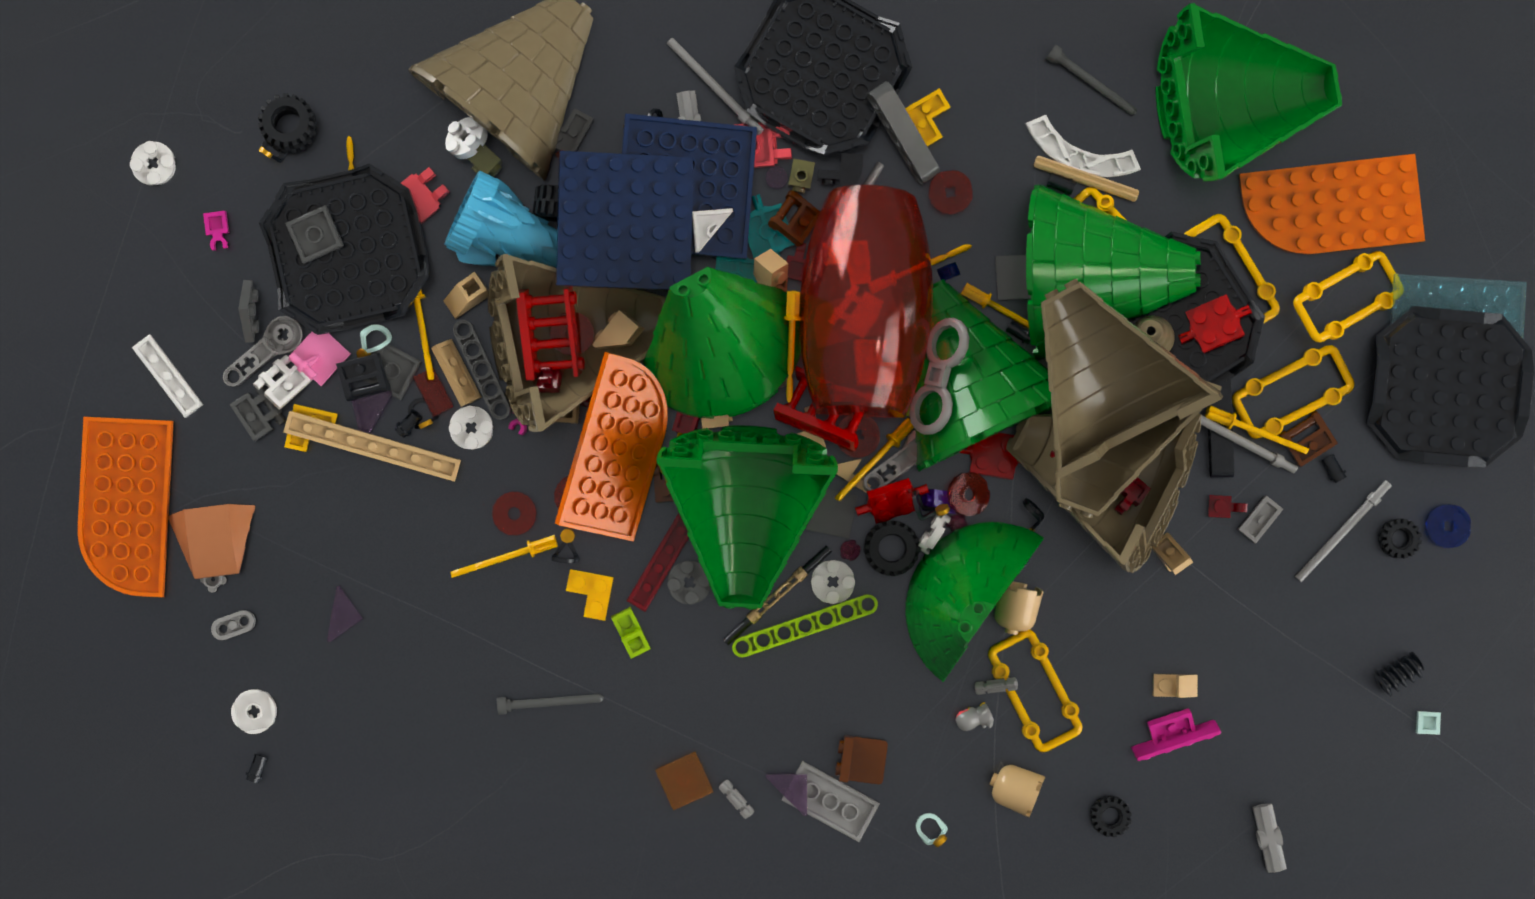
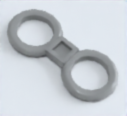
(938, 376)

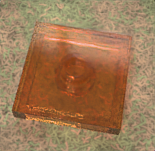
(684, 780)

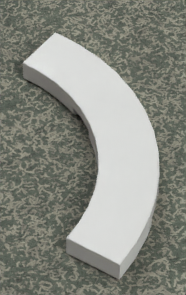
(1061, 151)

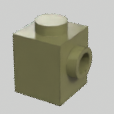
(486, 161)
(801, 175)

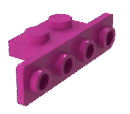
(1174, 732)

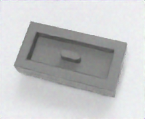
(1260, 519)

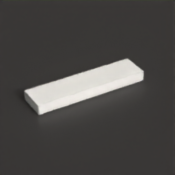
(167, 376)

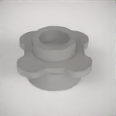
(212, 586)

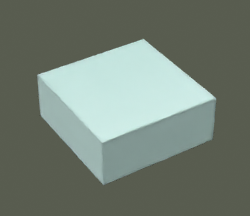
(1428, 722)

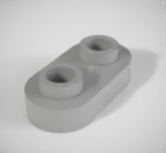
(233, 624)

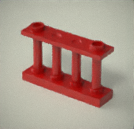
(531, 345)
(810, 424)

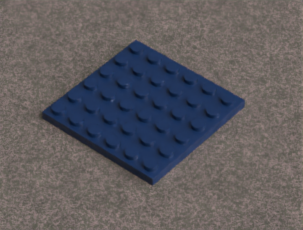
(721, 170)
(623, 220)

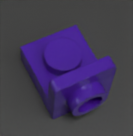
(936, 498)

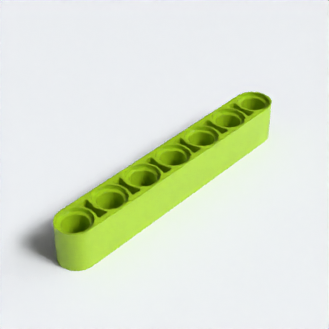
(816, 625)

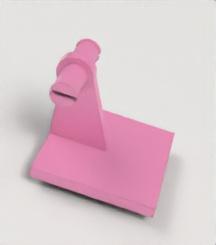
(318, 356)

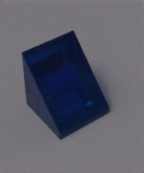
(948, 271)

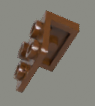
(861, 760)

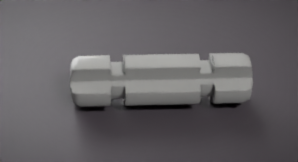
(996, 686)
(736, 799)

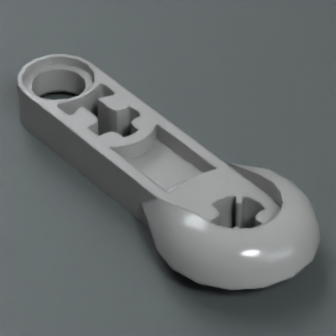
(267, 348)
(901, 462)

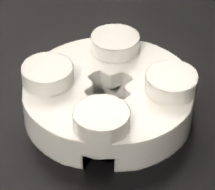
(468, 129)
(153, 176)
(472, 440)
(930, 539)
(820, 580)
(247, 722)

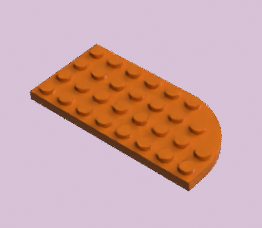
(1336, 205)
(615, 451)
(126, 502)

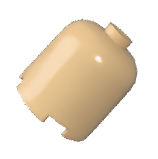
(1018, 608)
(1016, 788)

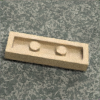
(456, 372)

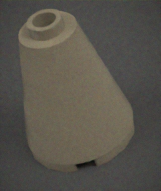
(1163, 330)

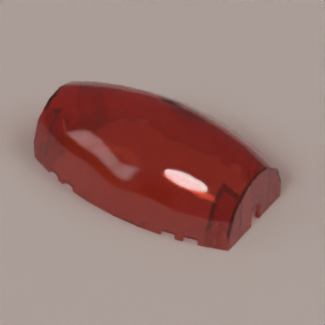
(866, 302)

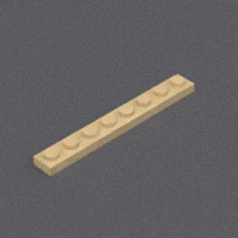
(372, 446)

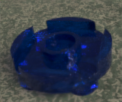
(1461, 526)

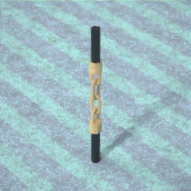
(800, 574)

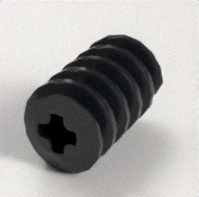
(1399, 674)

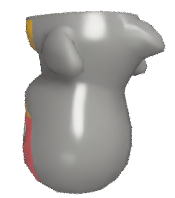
(972, 717)

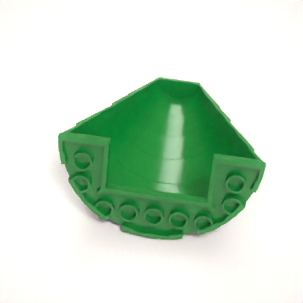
(1235, 92)
(1109, 255)
(721, 344)
(989, 388)
(745, 502)
(960, 586)

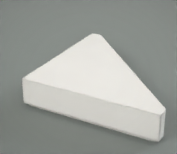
(706, 224)

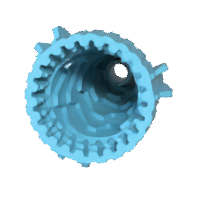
(498, 223)

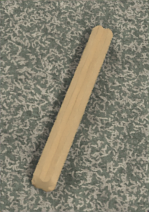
(1086, 178)

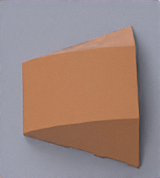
(213, 538)

